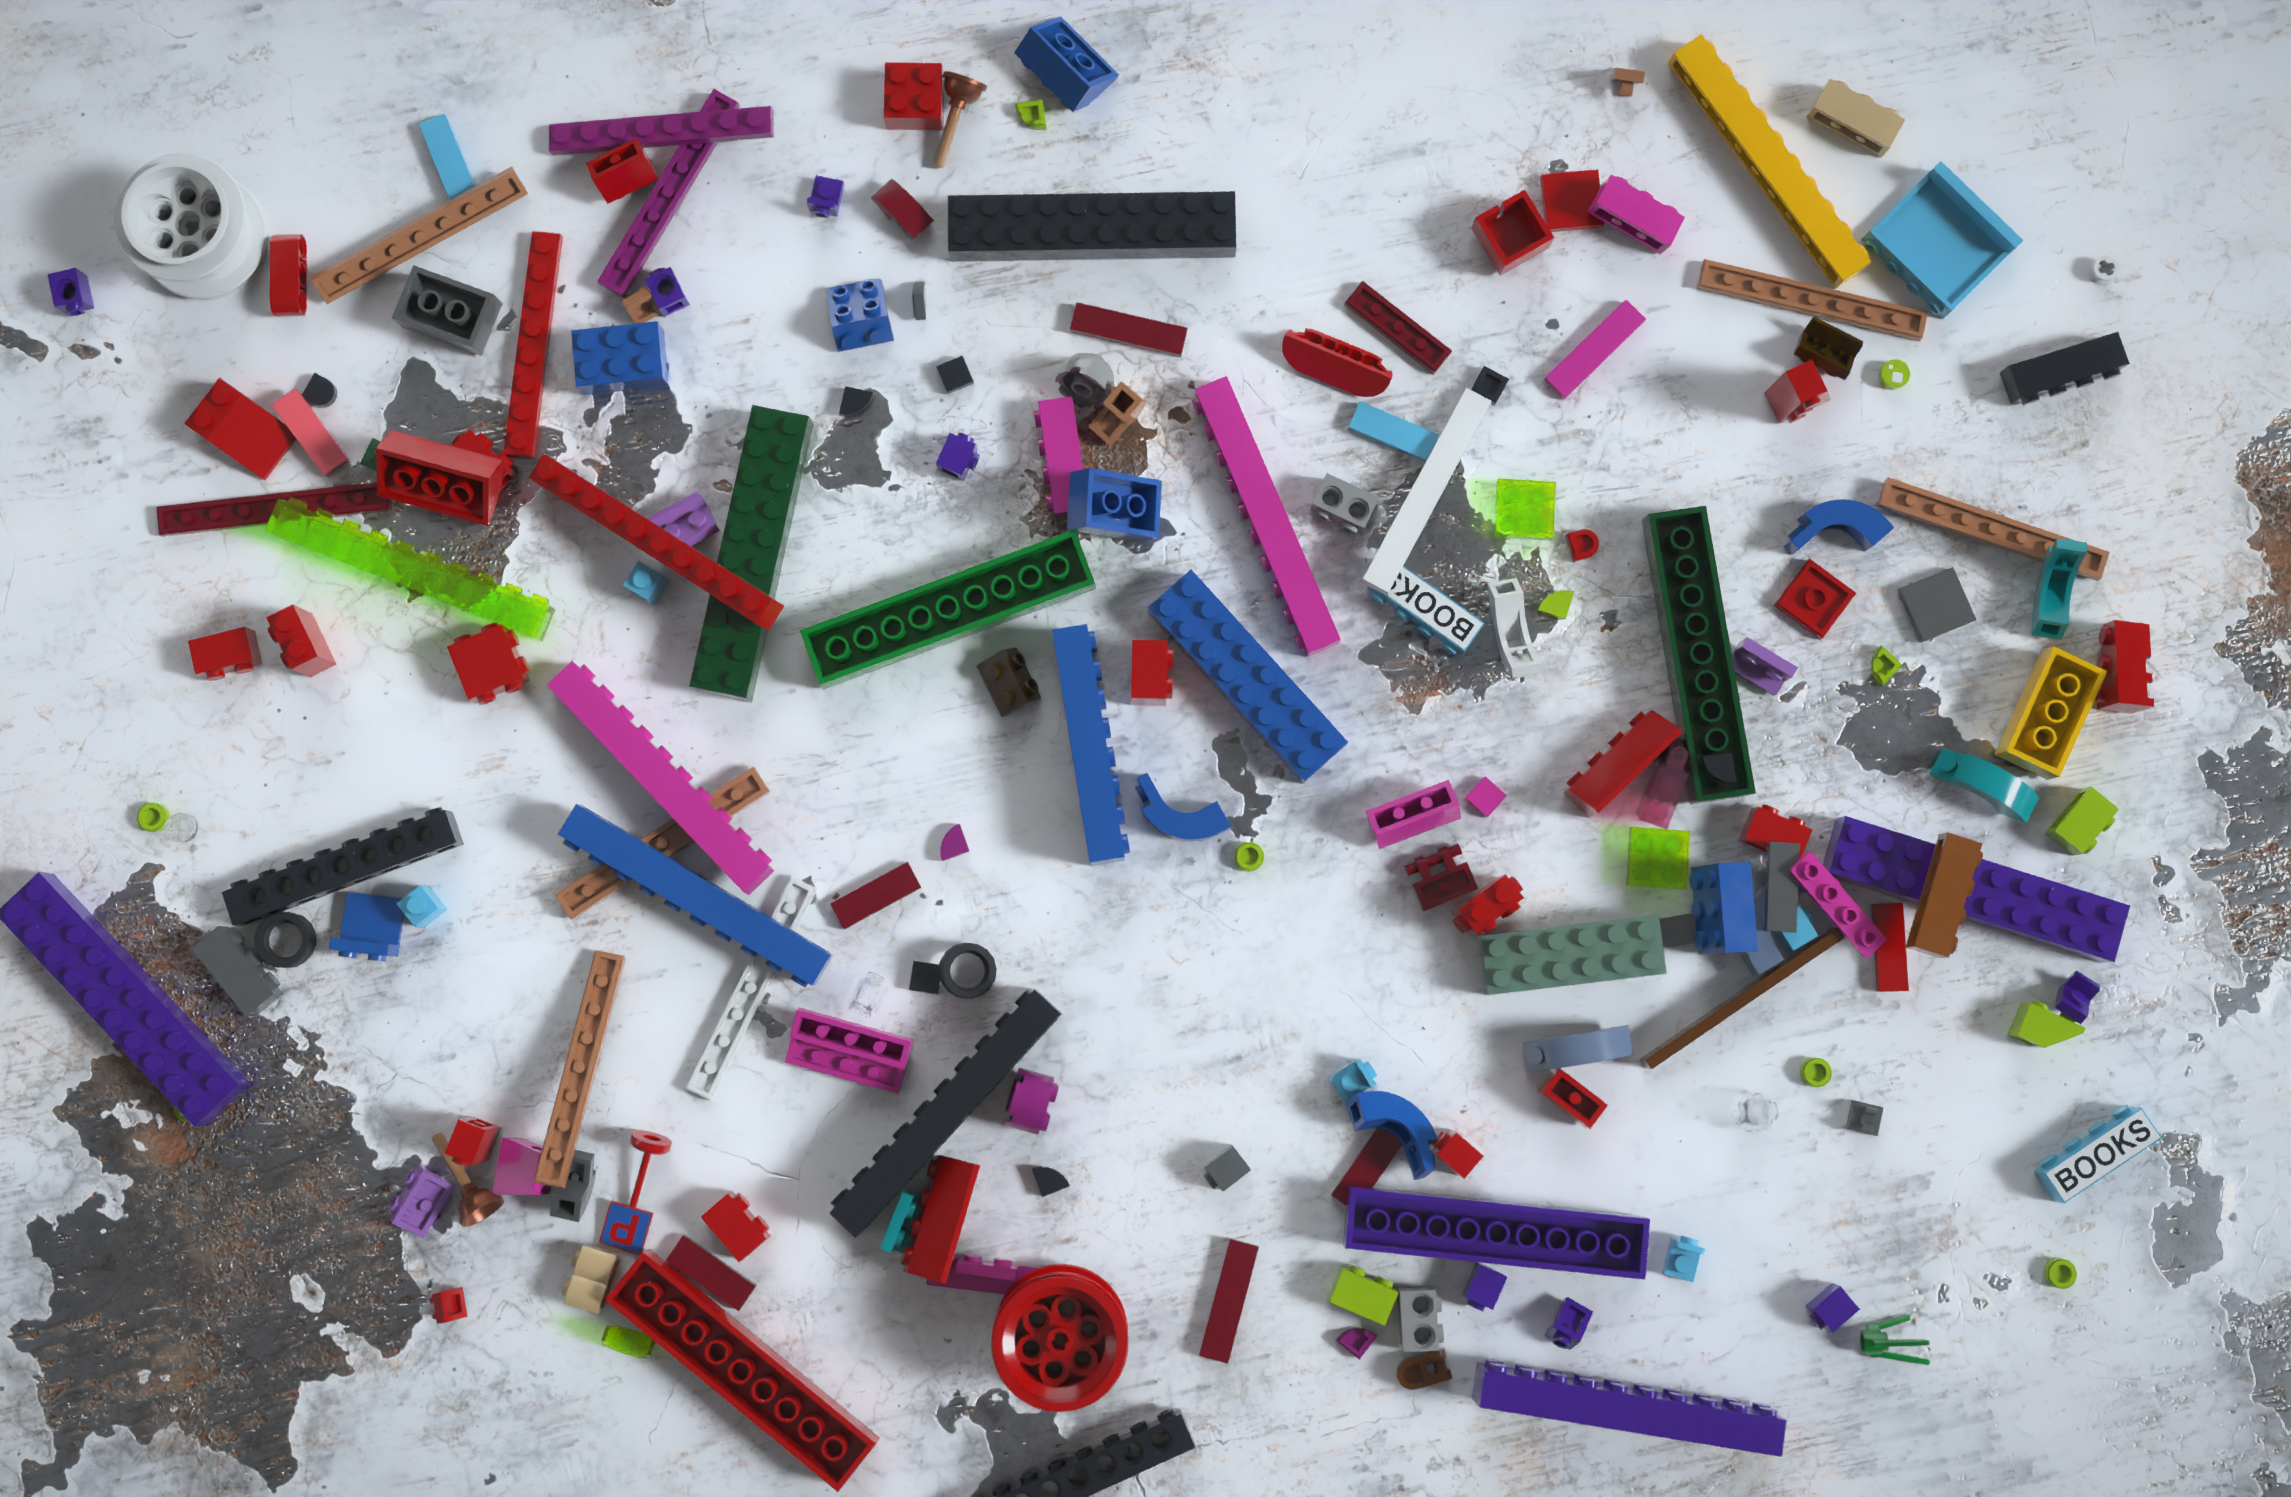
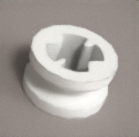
(2103, 278)

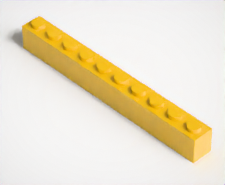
(1769, 161)

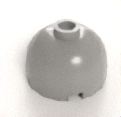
(1086, 379)

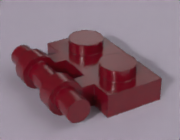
(1445, 885)

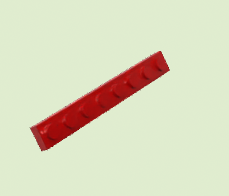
(533, 345)

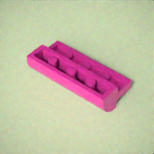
(849, 1050)

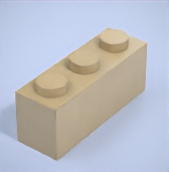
(1856, 117)

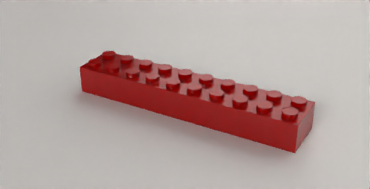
(742, 1369)

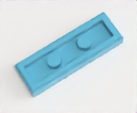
(447, 155)
(1393, 431)

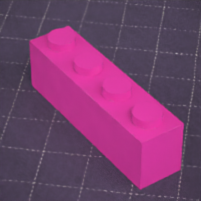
(1061, 449)

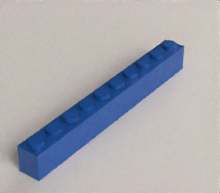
(694, 894)

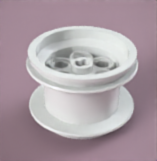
(227, 246)

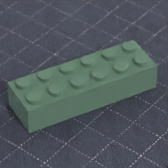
(1572, 954)

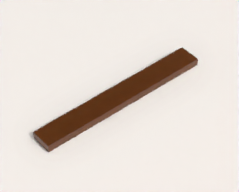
(1741, 998)

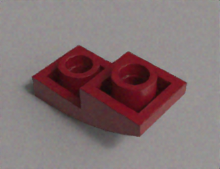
(903, 208)

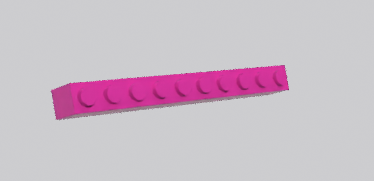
(1266, 517)
(661, 778)

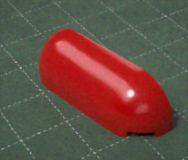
(1336, 362)

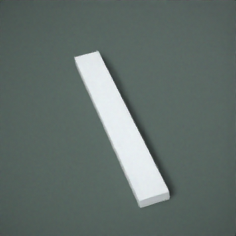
(1426, 491)
(746, 998)

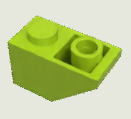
(2040, 1027)

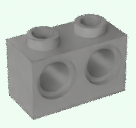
(1347, 496)
(1411, 1320)

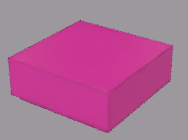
(1485, 797)

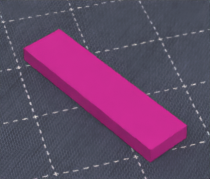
(1595, 349)

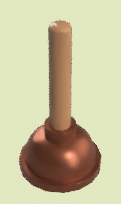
(962, 91)
(475, 1202)

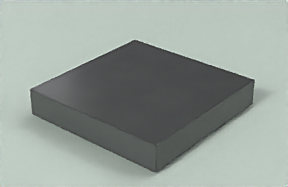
(1936, 604)

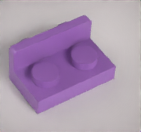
(687, 519)
(1761, 666)
(419, 1201)

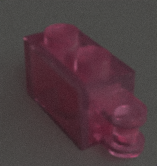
(1664, 788)

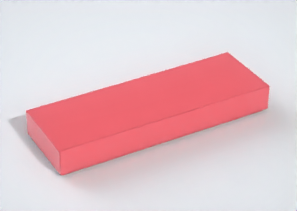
(310, 432)

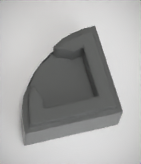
(919, 300)

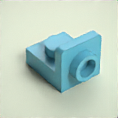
(1353, 1079)
(1682, 1258)

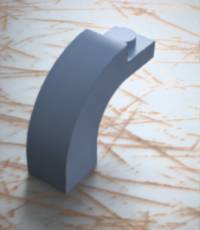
(1767, 953)
(1578, 1048)

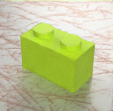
(2082, 821)
(1362, 1294)

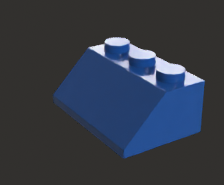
(1065, 63)

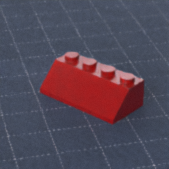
(438, 477)
(1621, 762)
(940, 1218)

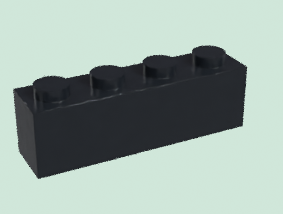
(2064, 368)

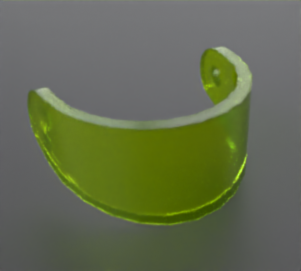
(628, 1341)

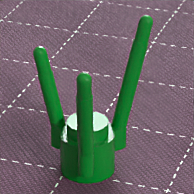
(1876, 1342)

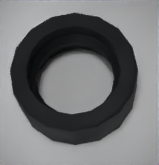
(263, 932)
(989, 973)

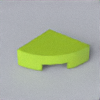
(1032, 114)
(1557, 604)
(1884, 665)

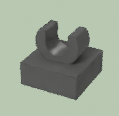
(1864, 1118)

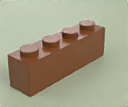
(1944, 895)

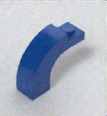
(1853, 517)
(1178, 825)
(1401, 1119)

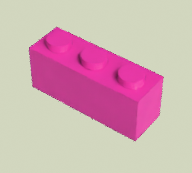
(1636, 214)
(1414, 814)

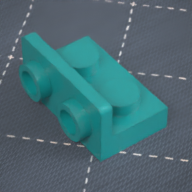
(897, 1234)

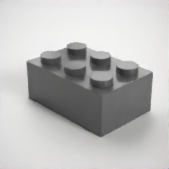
(447, 310)

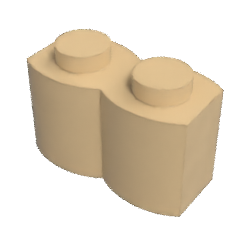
(591, 1278)

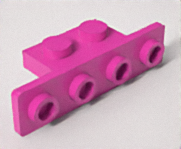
(1837, 904)
(982, 1276)

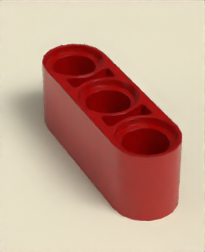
(288, 275)

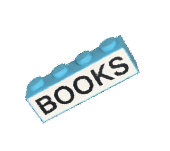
(1431, 611)
(2097, 1153)

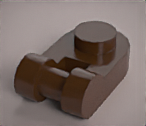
(1413, 1373)

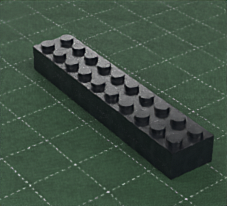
(1092, 226)
(945, 1113)

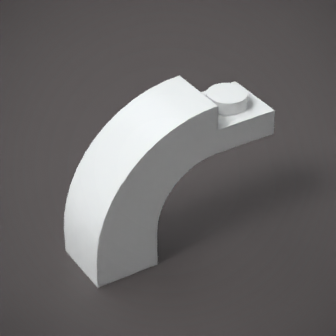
(1511, 628)

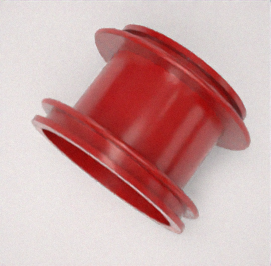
(1076, 1383)

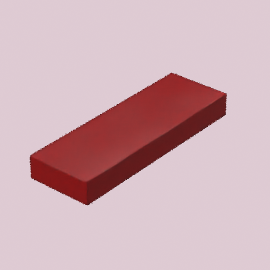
(1891, 956)

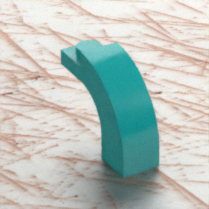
(2055, 587)
(1992, 783)

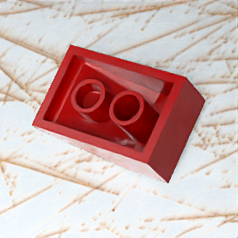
(241, 429)

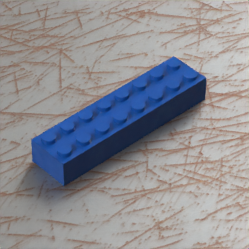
(1247, 676)
(1088, 744)

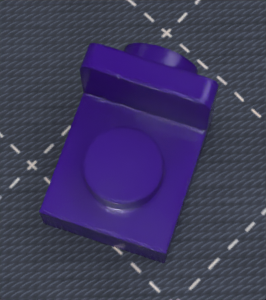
(825, 197)
(2075, 996)
(1569, 1324)

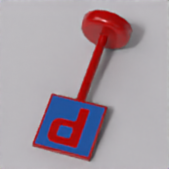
(625, 1224)

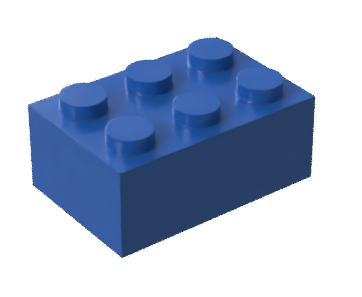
(620, 358)
(1114, 504)
(1723, 908)

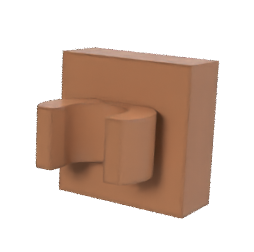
(1627, 79)
(641, 306)

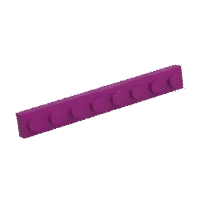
(662, 130)
(660, 207)

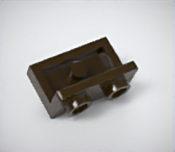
(1828, 348)
(1008, 681)

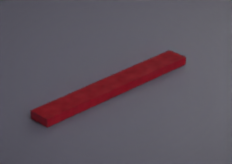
(258, 509)

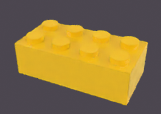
(2050, 713)

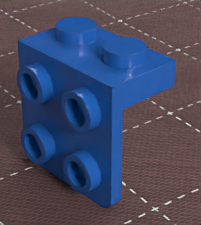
(859, 314)
(369, 927)

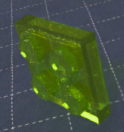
(1525, 509)
(1658, 858)

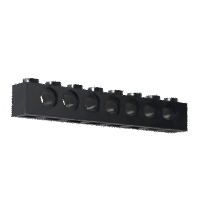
(241, 901)
(1179, 1441)

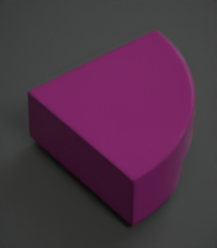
(953, 843)
(1356, 1340)

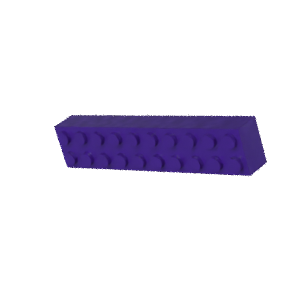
(2000, 898)
(123, 999)
(1496, 1232)
(1628, 1408)

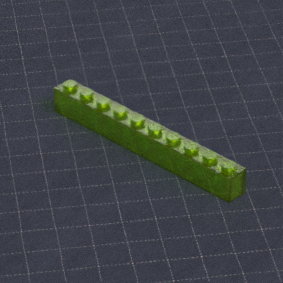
(410, 569)

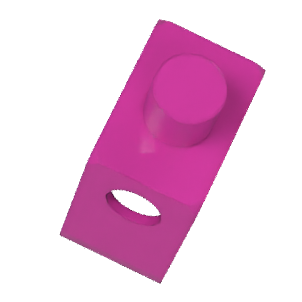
(517, 1168)

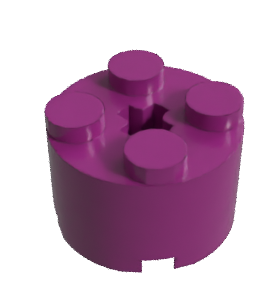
(1030, 1101)

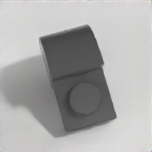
(573, 1200)

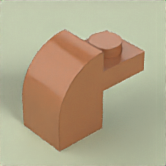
(1120, 411)

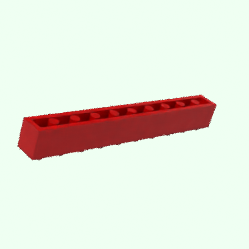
(656, 542)

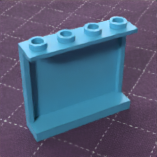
(1941, 240)

